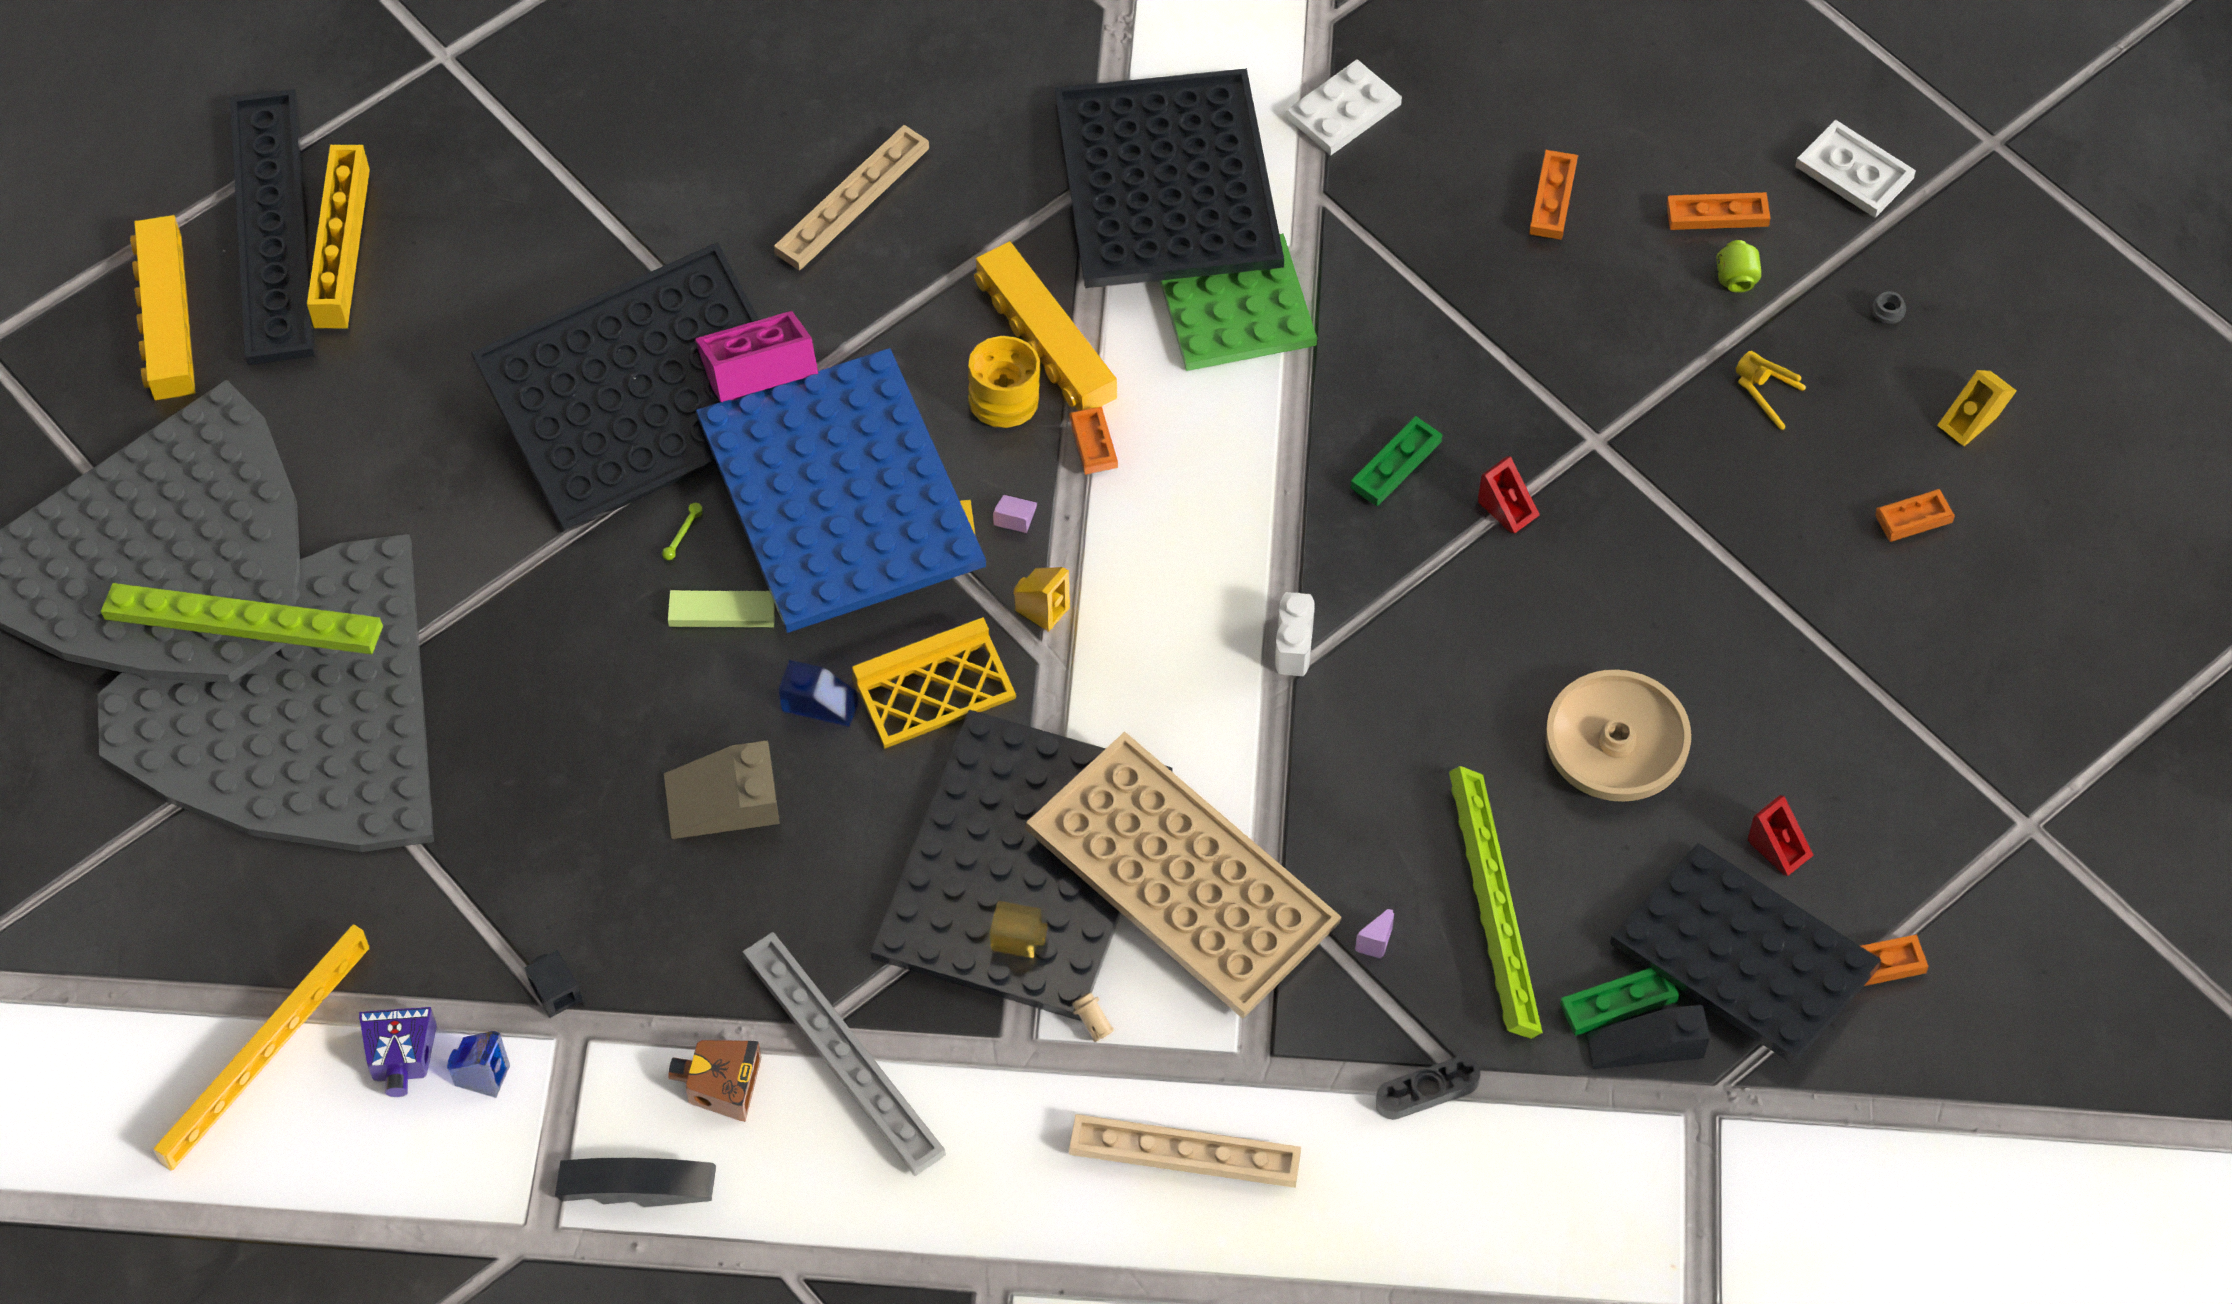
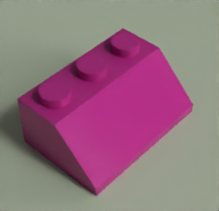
(757, 356)

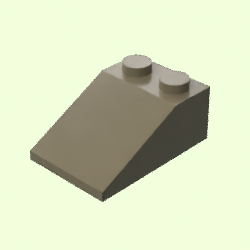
(722, 792)

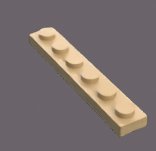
(851, 197)
(1185, 1150)

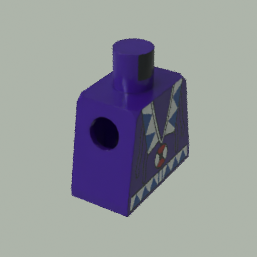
(398, 1045)

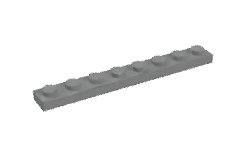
(844, 1054)

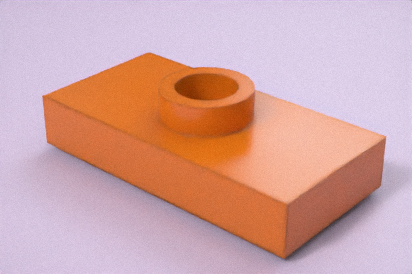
(1093, 440)
(1914, 515)

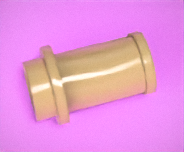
(1092, 1016)

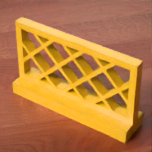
(926, 654)

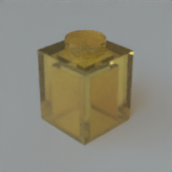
(1017, 929)

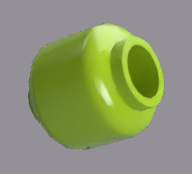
(1738, 266)

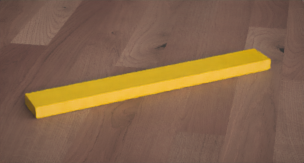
(261, 1048)

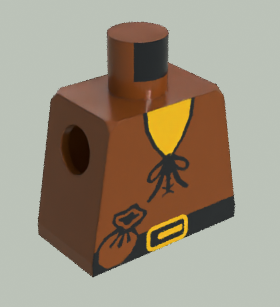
(720, 1076)

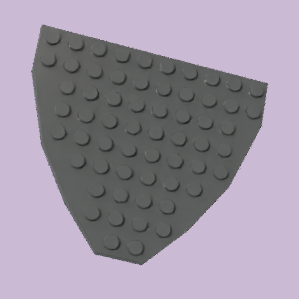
(176, 510)
(309, 738)

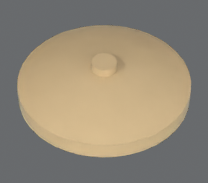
(1618, 735)

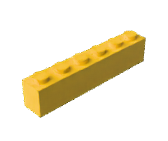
(338, 236)
(163, 307)
(1046, 327)

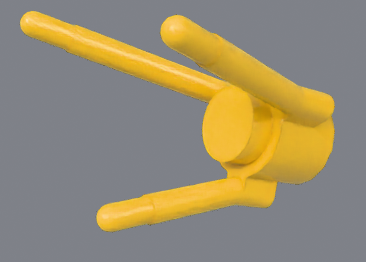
(1757, 370)

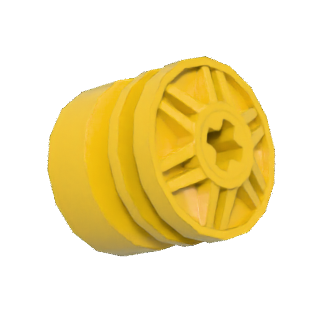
(1003, 381)

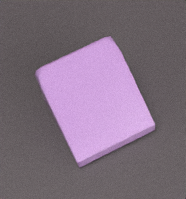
(1014, 513)
(1375, 936)

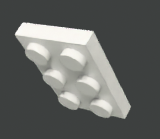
(1343, 107)
(1855, 168)

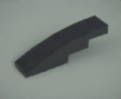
(636, 1179)

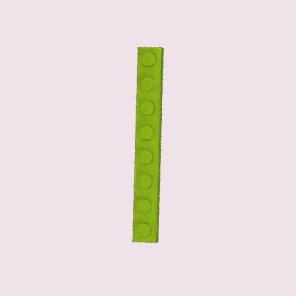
(242, 618)
(1495, 903)

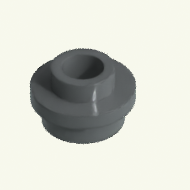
(1891, 301)

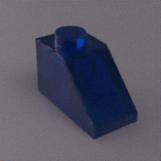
(817, 694)
(479, 1063)

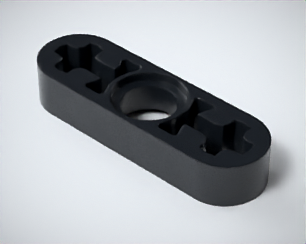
(1449, 1068)

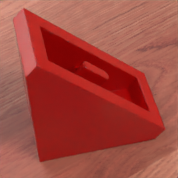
(1506, 496)
(1779, 837)

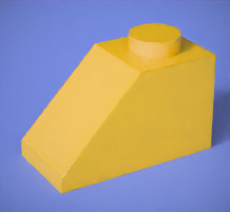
(1976, 406)
(1043, 596)

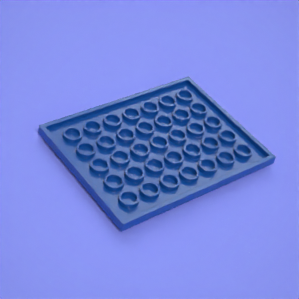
(840, 490)

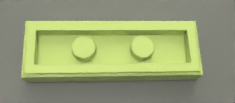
(721, 609)

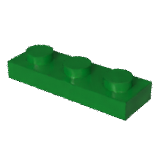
(1396, 461)
(1617, 1000)

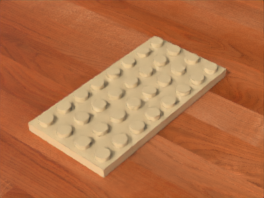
(1183, 874)

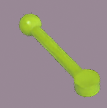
(695, 511)

